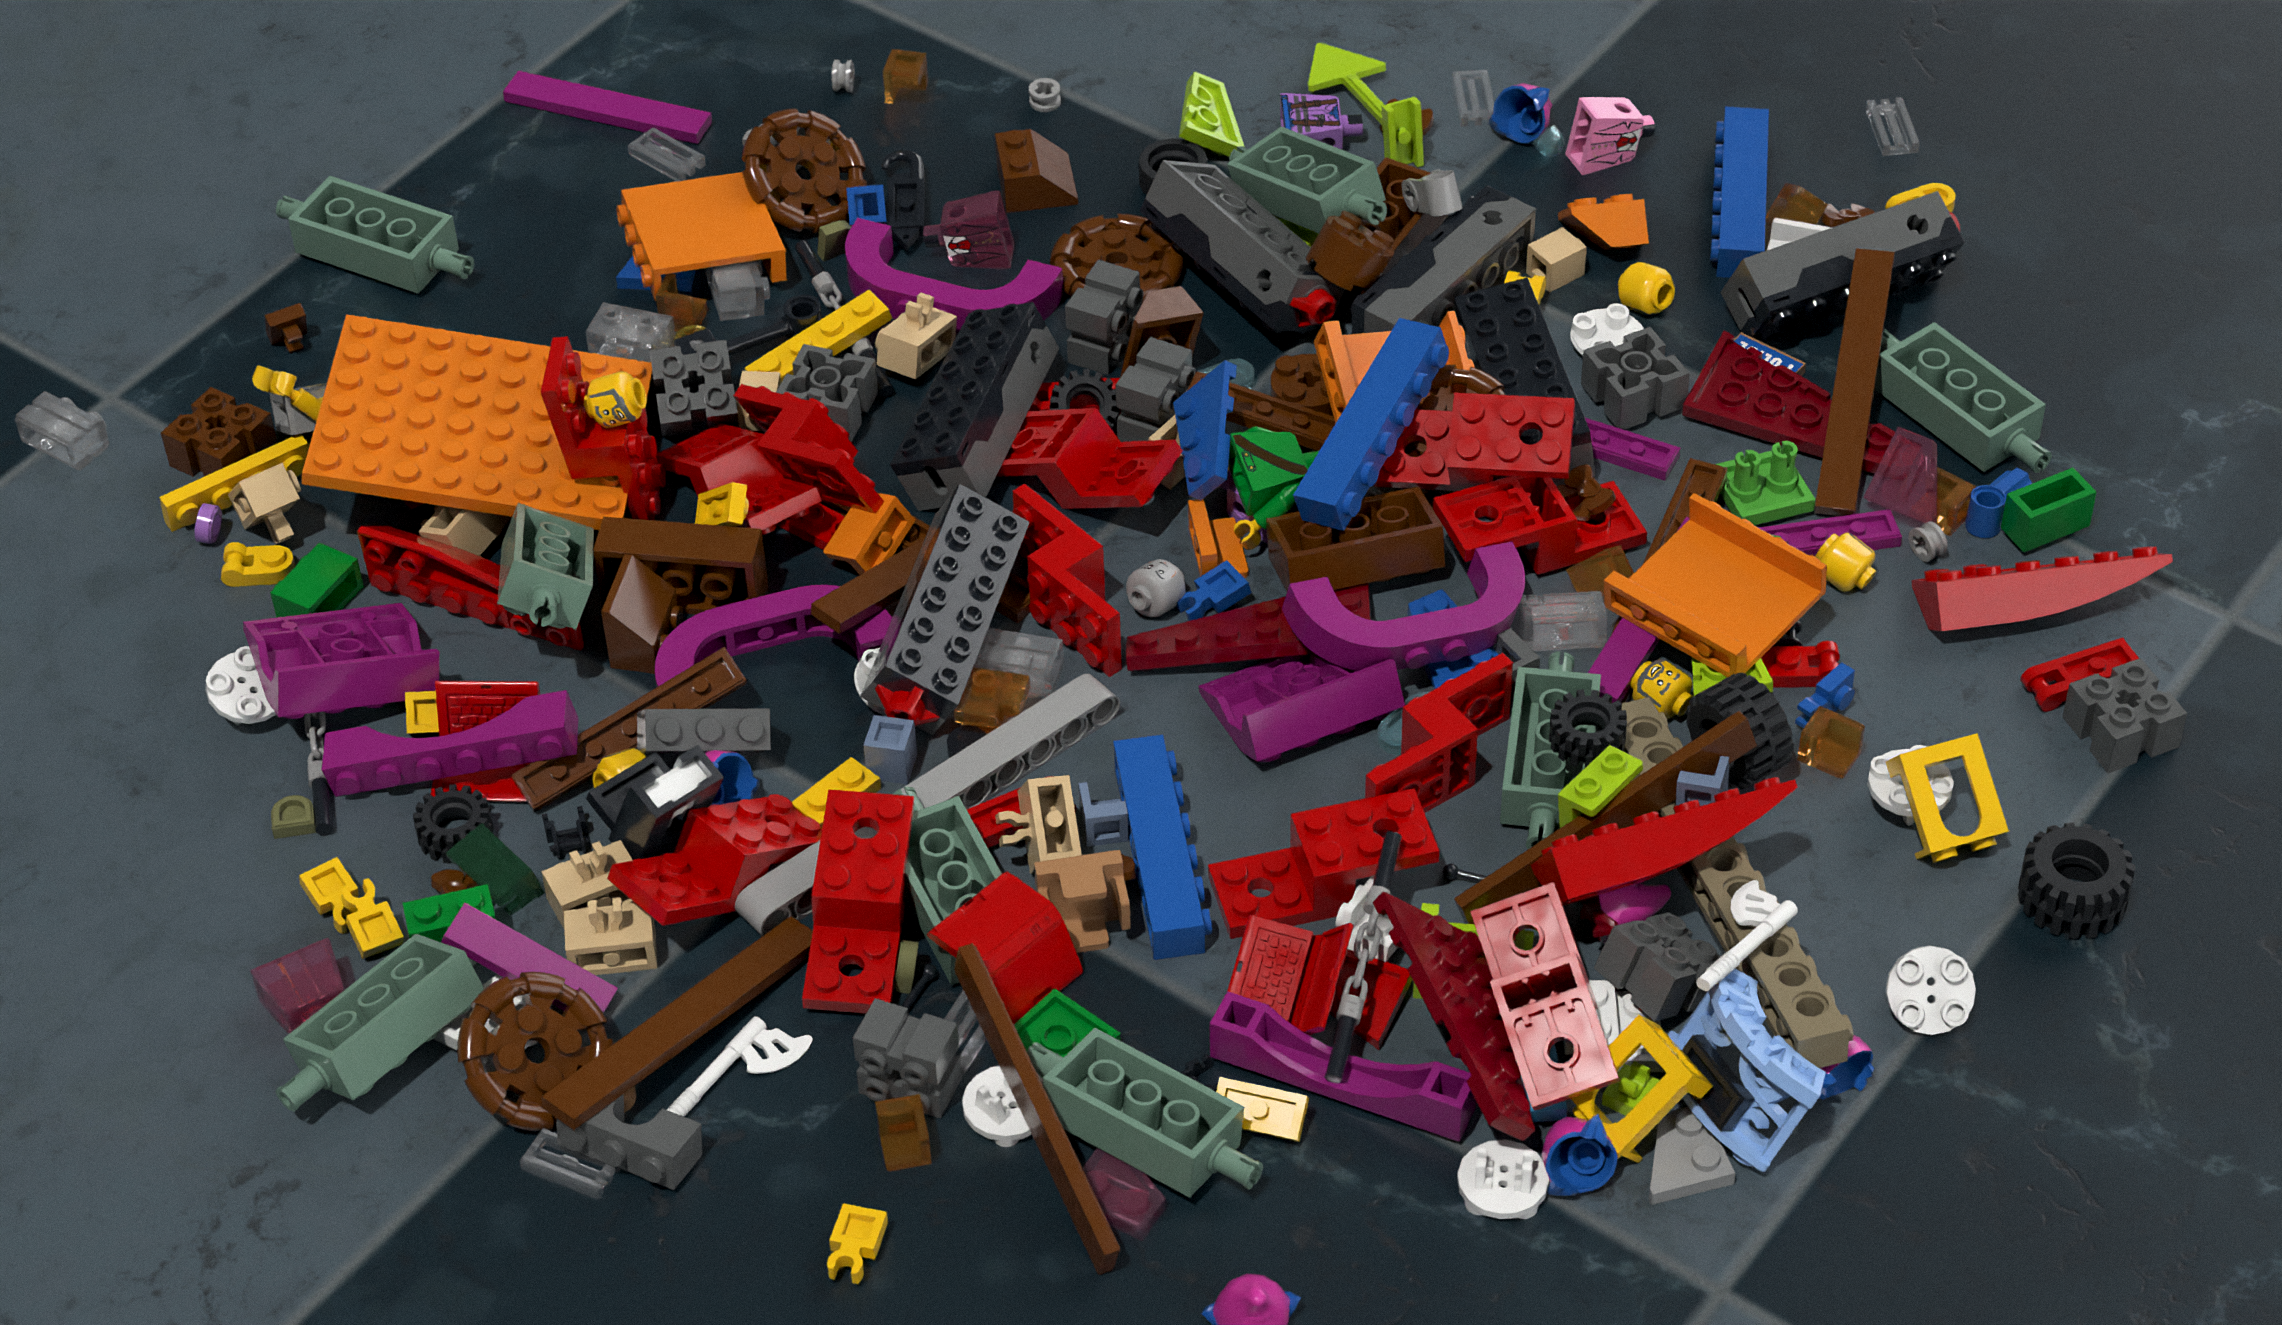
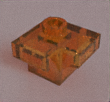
(991, 698)

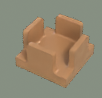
(1087, 895)

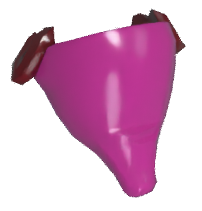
(1623, 906)

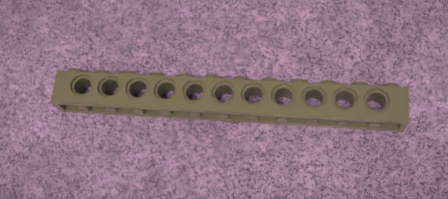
(1787, 979)

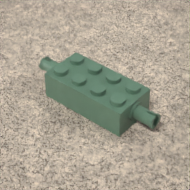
(1308, 179)
(374, 234)
(1961, 398)
(546, 567)
(1531, 768)
(944, 867)
(380, 1020)
(1145, 1113)

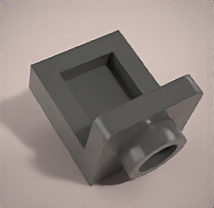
(1518, 651)

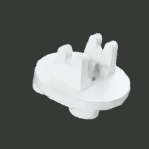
(235, 699)
(1891, 792)
(1951, 989)
(990, 1113)
(1524, 1180)

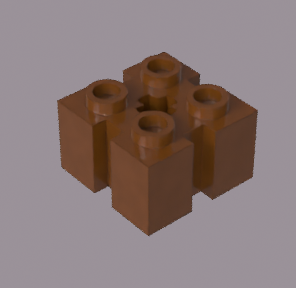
(216, 434)

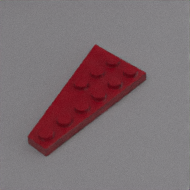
(1769, 402)
(1230, 636)
(1458, 992)

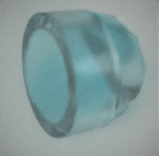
(1550, 142)

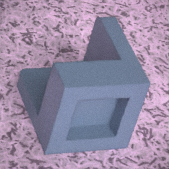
(891, 748)
(1701, 786)
(1102, 820)

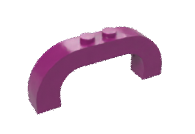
(871, 248)
(760, 625)
(1413, 640)

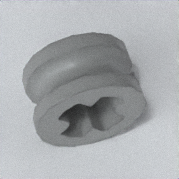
(842, 75)
(1044, 95)
(1928, 541)

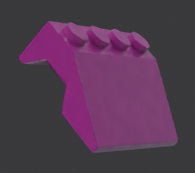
(340, 659)
(1298, 701)

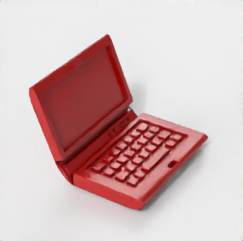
(470, 704)
(1018, 941)
(1291, 970)

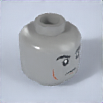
(1155, 588)

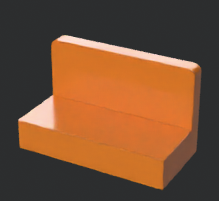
(868, 537)
(1214, 540)

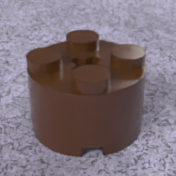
(1350, 252)
(1301, 382)

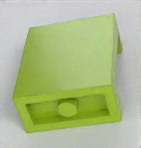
(1597, 784)

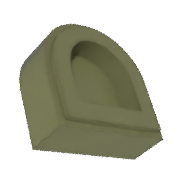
(832, 239)
(292, 817)
(906, 966)

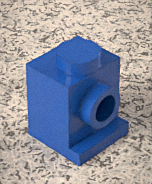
(866, 203)

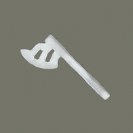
(1751, 908)
(741, 1046)

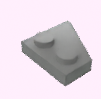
(1687, 1159)

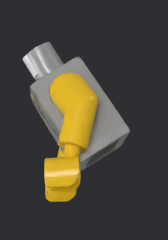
(293, 409)

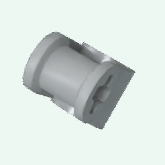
(1433, 194)

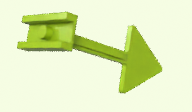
(1399, 119)

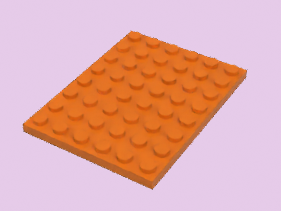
(452, 423)

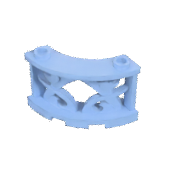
(1736, 1009)

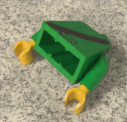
(1266, 475)

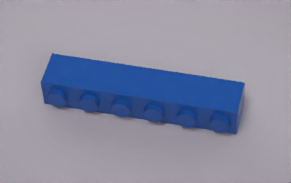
(1741, 187)
(1371, 424)
(1160, 847)

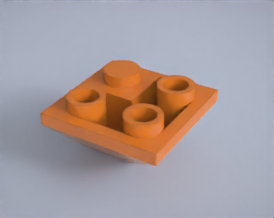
(1610, 225)

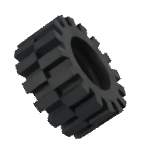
(1086, 385)
(1586, 711)
(447, 807)

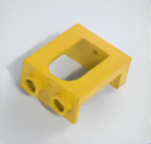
(1935, 838)
(1680, 1078)

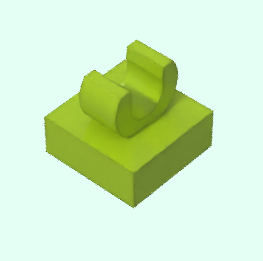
(1632, 1088)

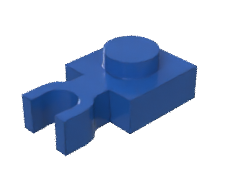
(1215, 589)
(1831, 692)

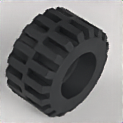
(1765, 719)
(2069, 904)

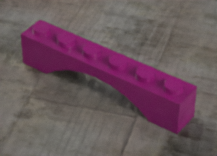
(529, 732)
(1417, 1094)

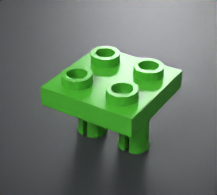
(1766, 485)

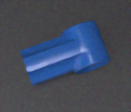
(1988, 503)

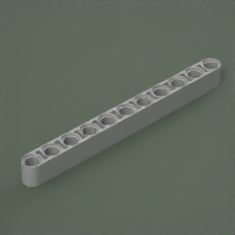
(971, 774)

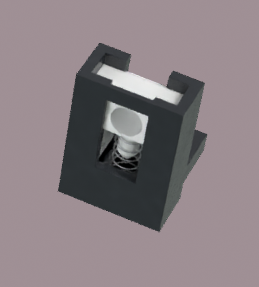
(651, 802)

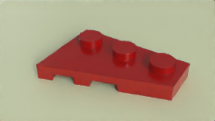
(1385, 993)

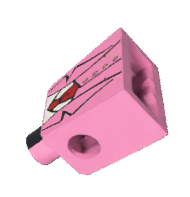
(1606, 133)

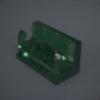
(493, 863)

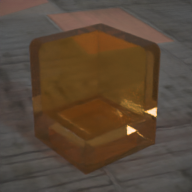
(906, 71)
(1796, 205)
(684, 308)
(1952, 501)
(1590, 573)
(1831, 742)
(903, 1132)

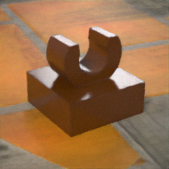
(287, 327)

